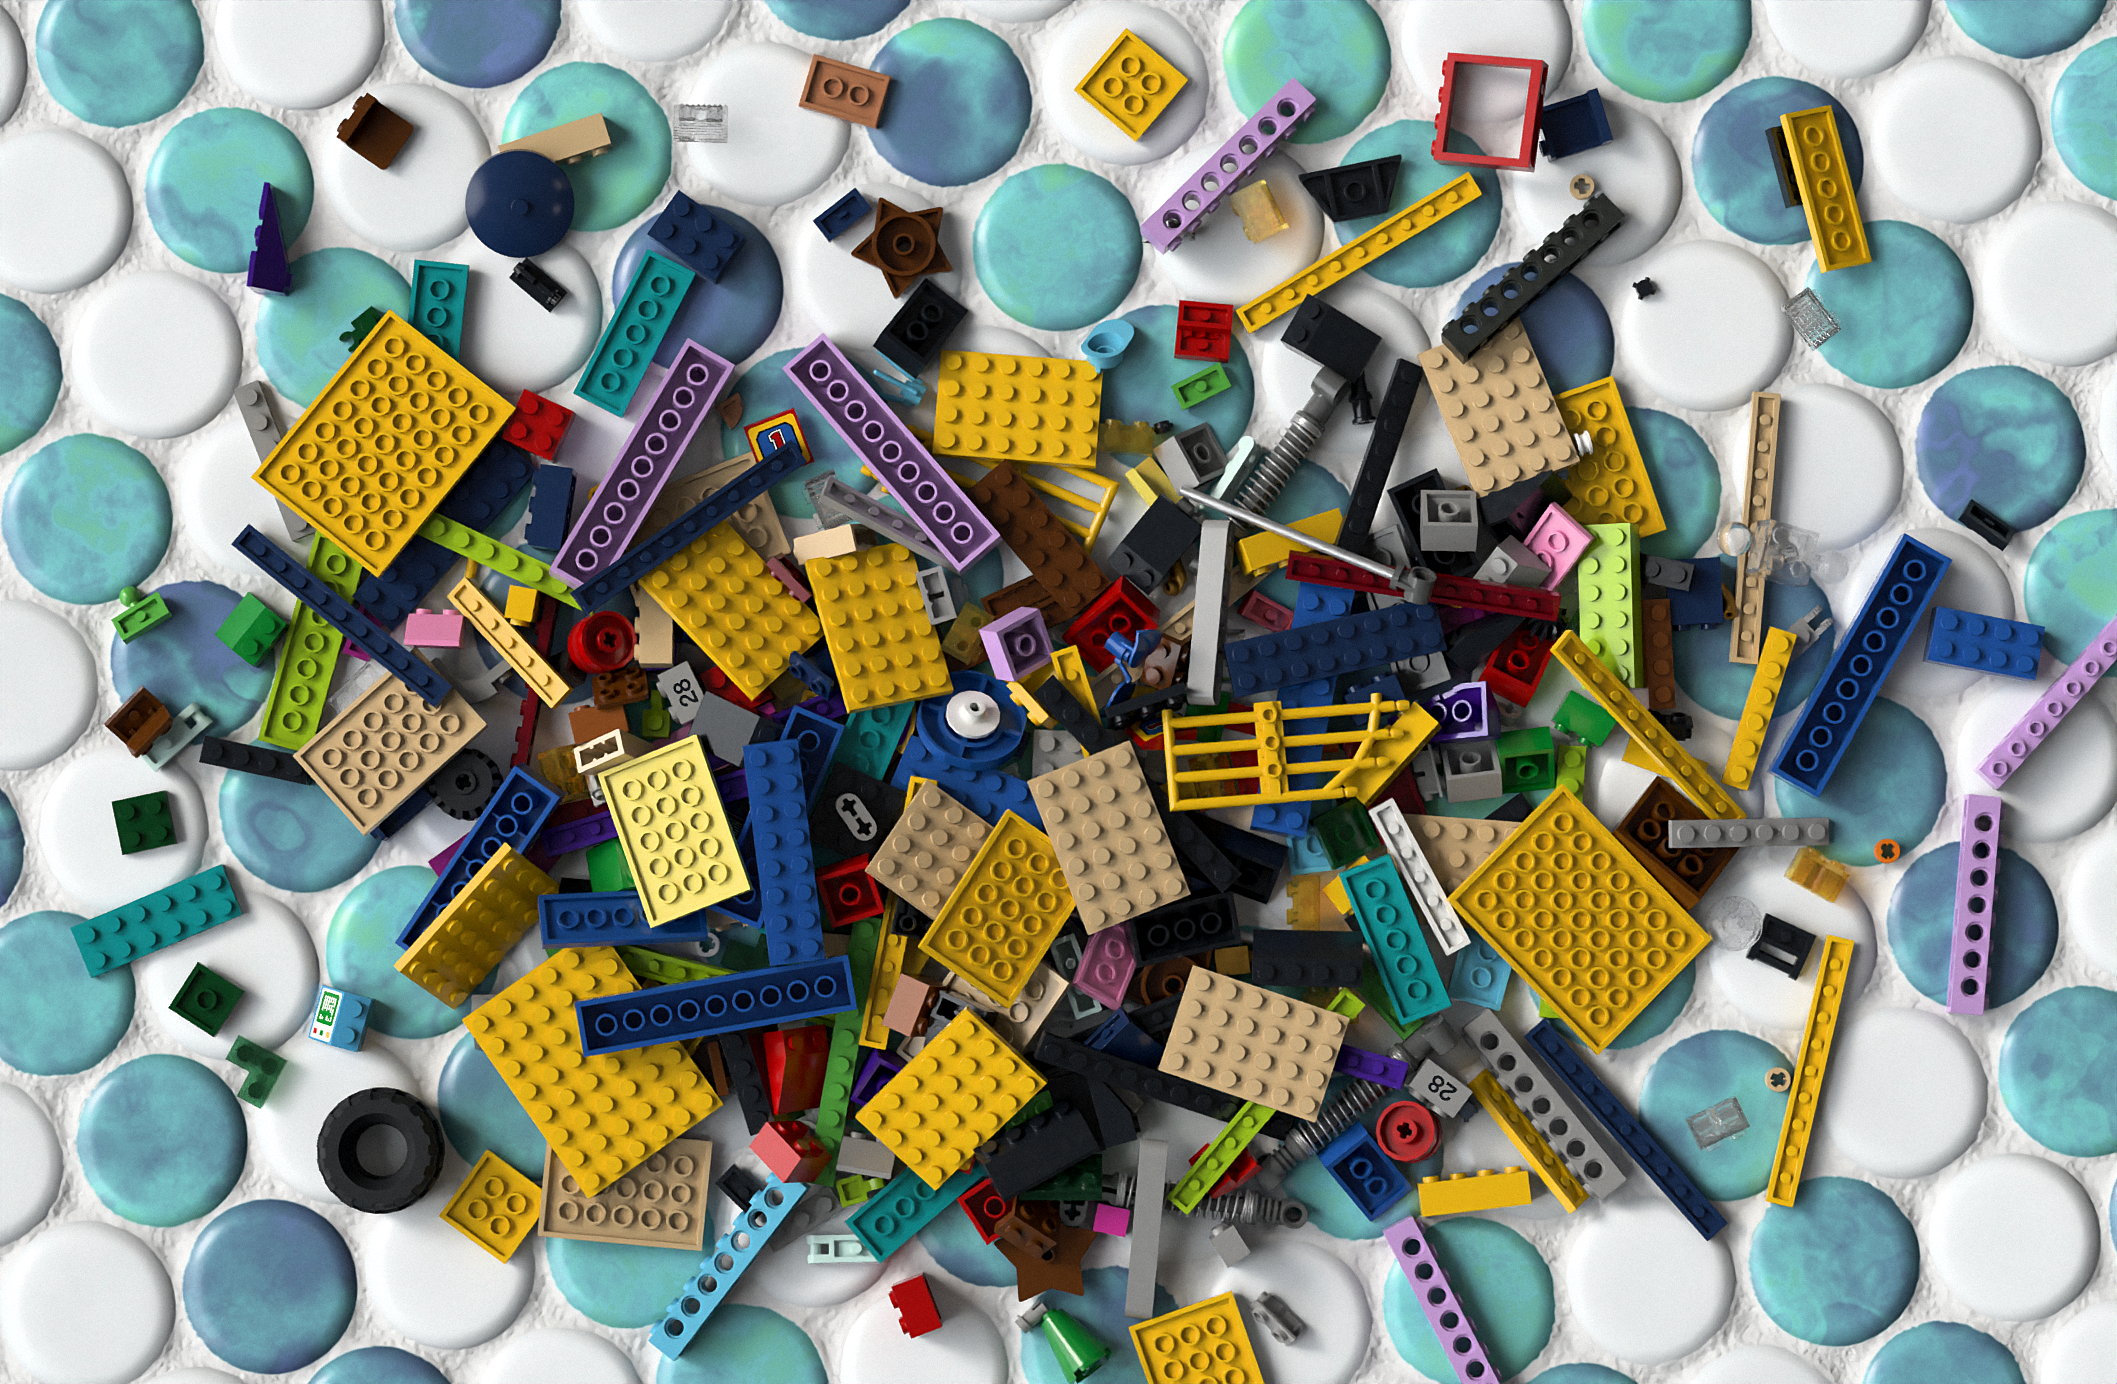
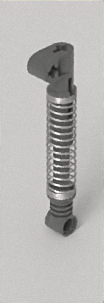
(1307, 425)
(1432, 1036)
(1251, 1208)

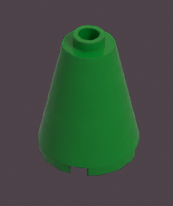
(1074, 1345)

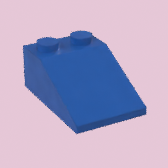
(1364, 1171)

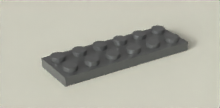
(1415, 673)

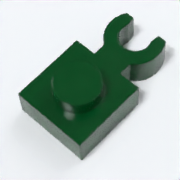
(363, 326)

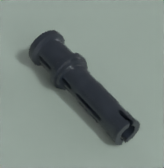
(1361, 402)

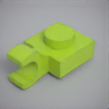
(656, 721)
(855, 1189)

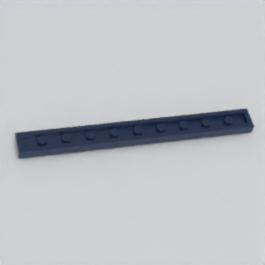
(688, 527)
(342, 616)
(1625, 1129)

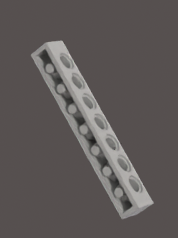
(1610, 1176)

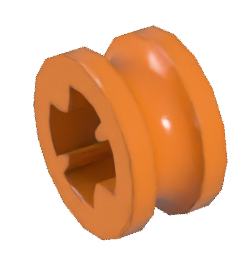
(1878, 851)

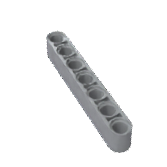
(1211, 612)
(1146, 1228)

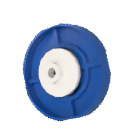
(974, 725)

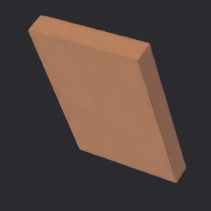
(845, 91)

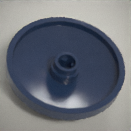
(519, 203)

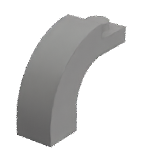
(480, 689)

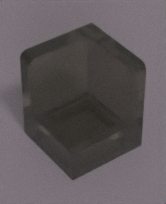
(567, 669)

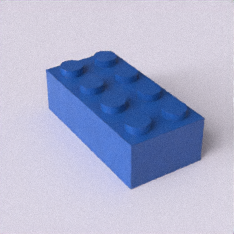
(1983, 644)

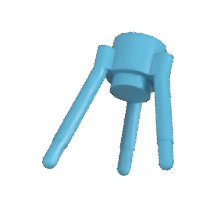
(912, 391)

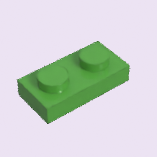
(1201, 386)

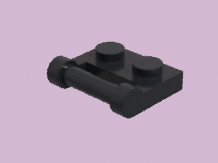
(1785, 938)

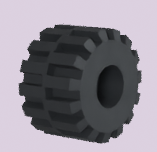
(471, 801)

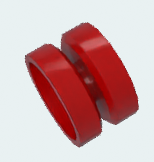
(602, 642)
(1393, 1129)

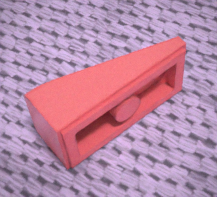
(1265, 612)

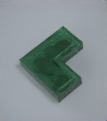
(745, 957)
(263, 1070)

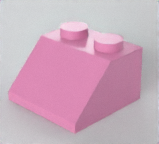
(436, 630)

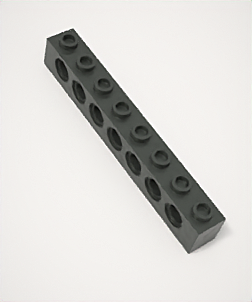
(1466, 345)

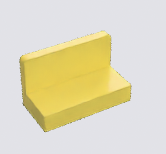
(1151, 482)

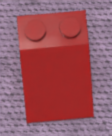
(1117, 608)
(1517, 666)
(796, 1067)

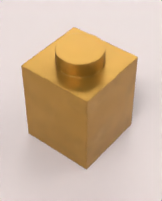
(1233, 960)

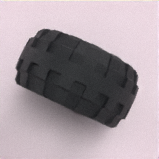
(339, 1159)

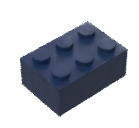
(697, 237)
(551, 507)

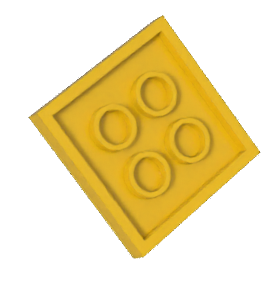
(1131, 85)
(494, 1206)

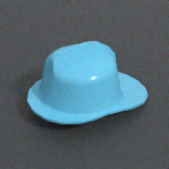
(1107, 344)

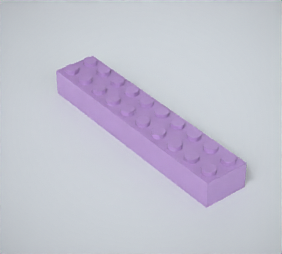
(892, 454)
(644, 464)

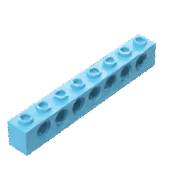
(675, 1344)

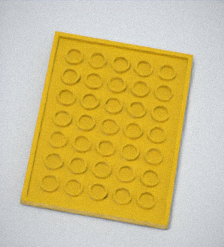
(384, 443)
(1579, 919)
(596, 1109)

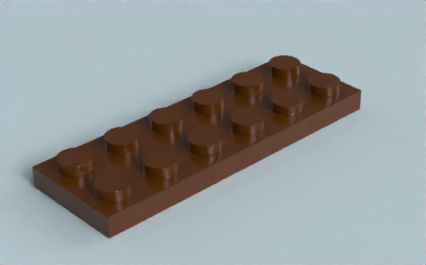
(1038, 538)

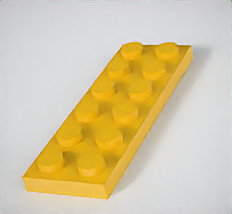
(1825, 189)

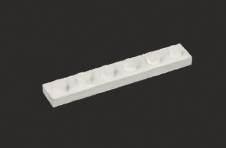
(1419, 876)

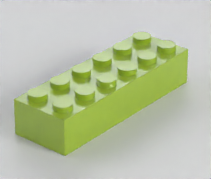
(1612, 600)

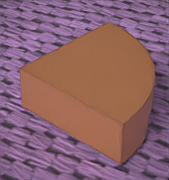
(731, 410)

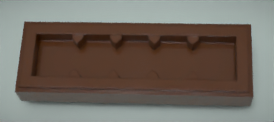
(1020, 594)

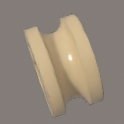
(1575, 192)
(1778, 1088)

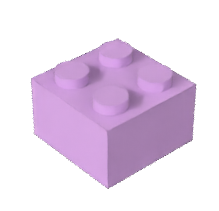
(1017, 643)

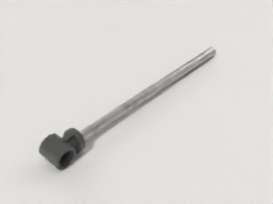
(1417, 582)

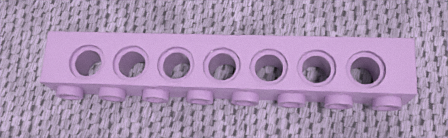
(1290, 96)
(2050, 707)
(1964, 917)
(1397, 1236)

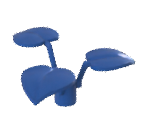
(1131, 652)

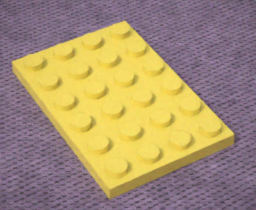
(675, 831)

